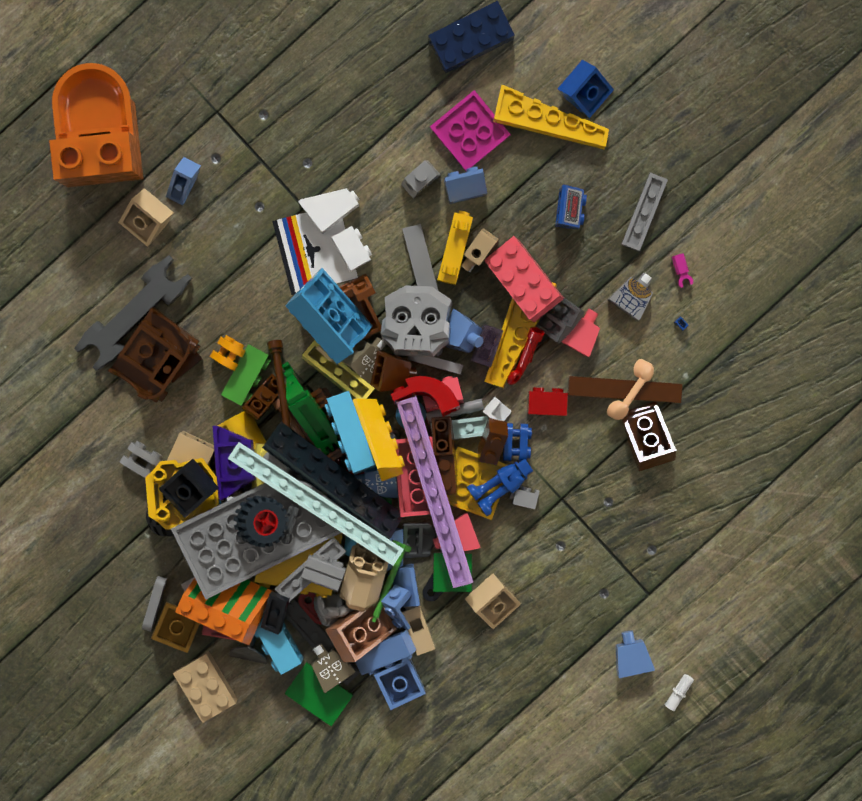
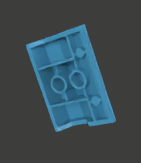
(329, 316)

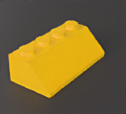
(378, 438)

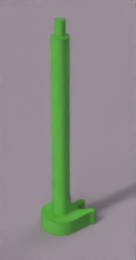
(390, 579)

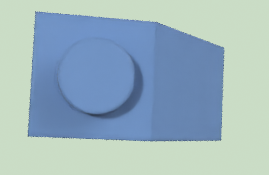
(183, 180)

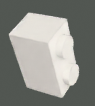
(351, 248)

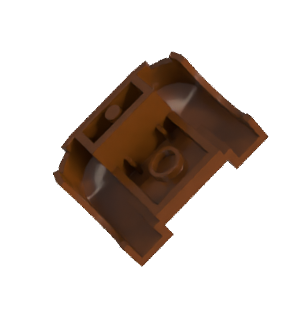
(154, 355)

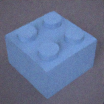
(400, 683)

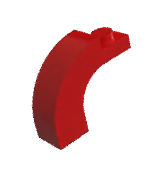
(431, 388)

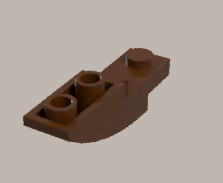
(445, 452)

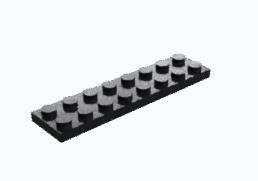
(332, 480)

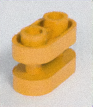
(235, 349)

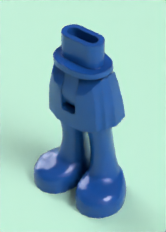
(510, 476)

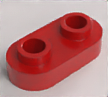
(309, 607)

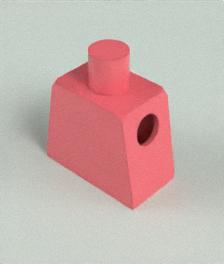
(584, 334)
(466, 533)

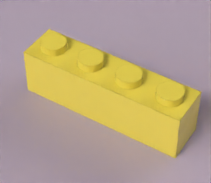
(338, 373)

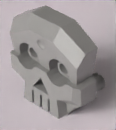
(417, 305)

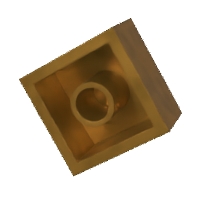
(174, 629)

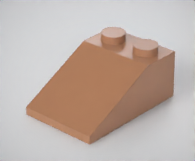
(357, 634)

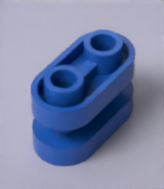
(523, 451)

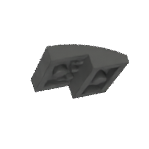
(560, 320)

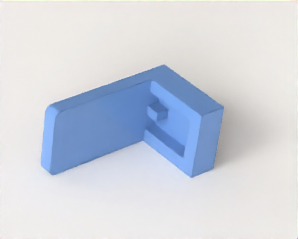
(393, 603)

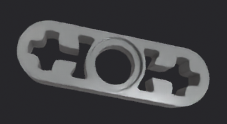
(437, 363)
(154, 603)

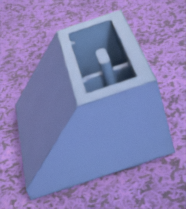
(465, 185)

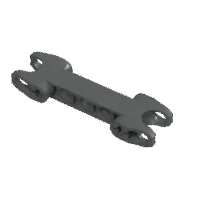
(158, 289)

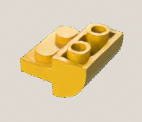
(245, 426)

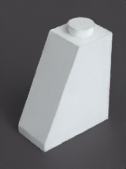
(330, 207)

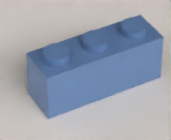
(387, 653)

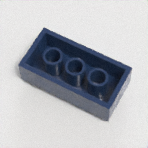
(471, 37)

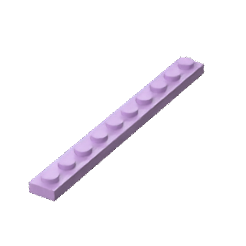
(434, 492)

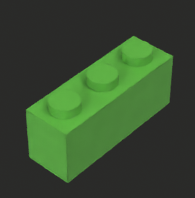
(246, 375)

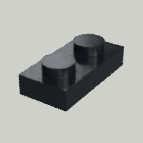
(275, 613)

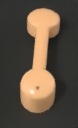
(643, 371)

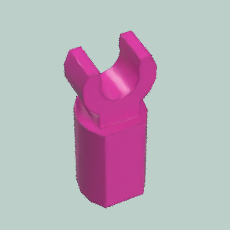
(681, 269)

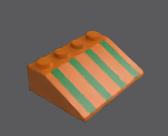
(231, 612)

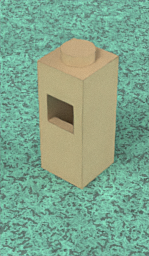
(419, 629)

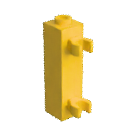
(455, 248)

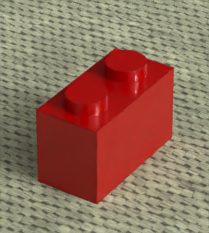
(547, 402)

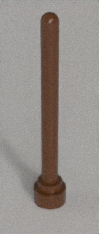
(275, 348)

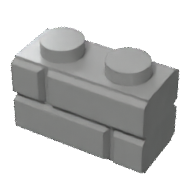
(323, 572)

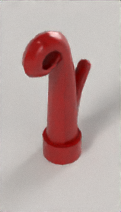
(534, 337)

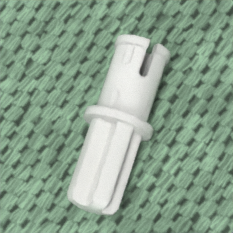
(679, 692)

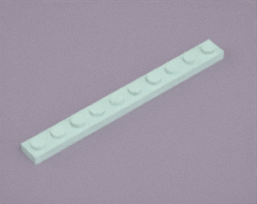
(315, 503)

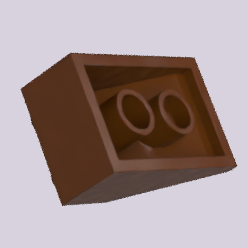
(648, 437)

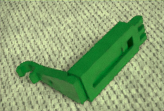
(309, 413)

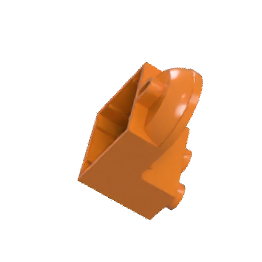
(94, 128)

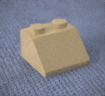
(145, 217)
(492, 601)

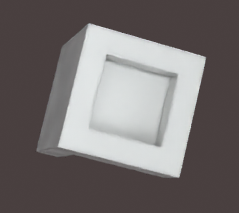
(496, 410)

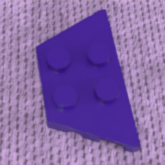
(229, 475)

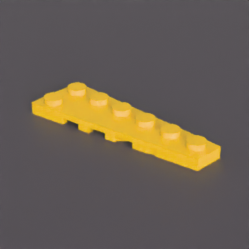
(532, 115)
(511, 344)

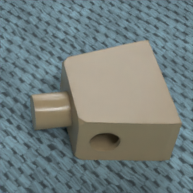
(484, 242)

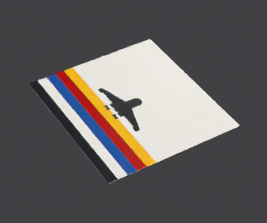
(308, 250)

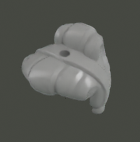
(330, 608)

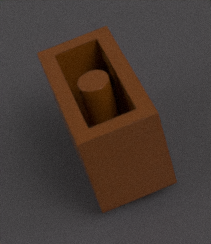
(492, 441)

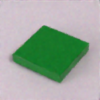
(441, 577)

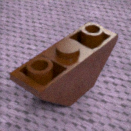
(262, 398)

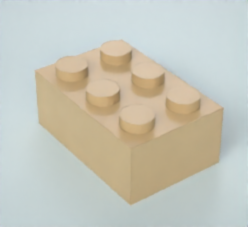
(205, 686)

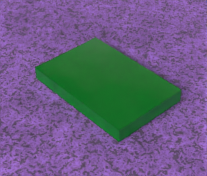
(310, 695)

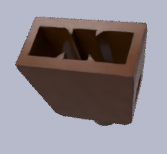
(391, 372)

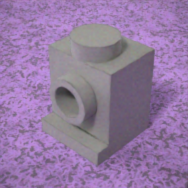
(524, 497)

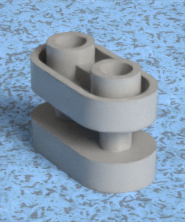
(138, 449)

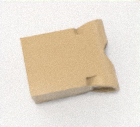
(191, 447)

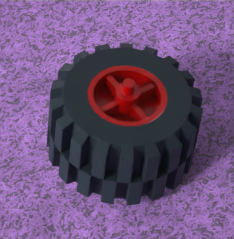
(261, 521)

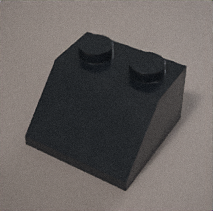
(188, 488)

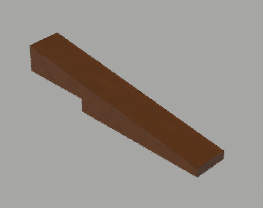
(620, 388)

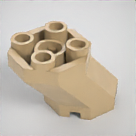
(363, 579)

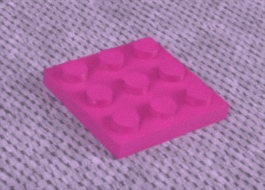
(469, 130)

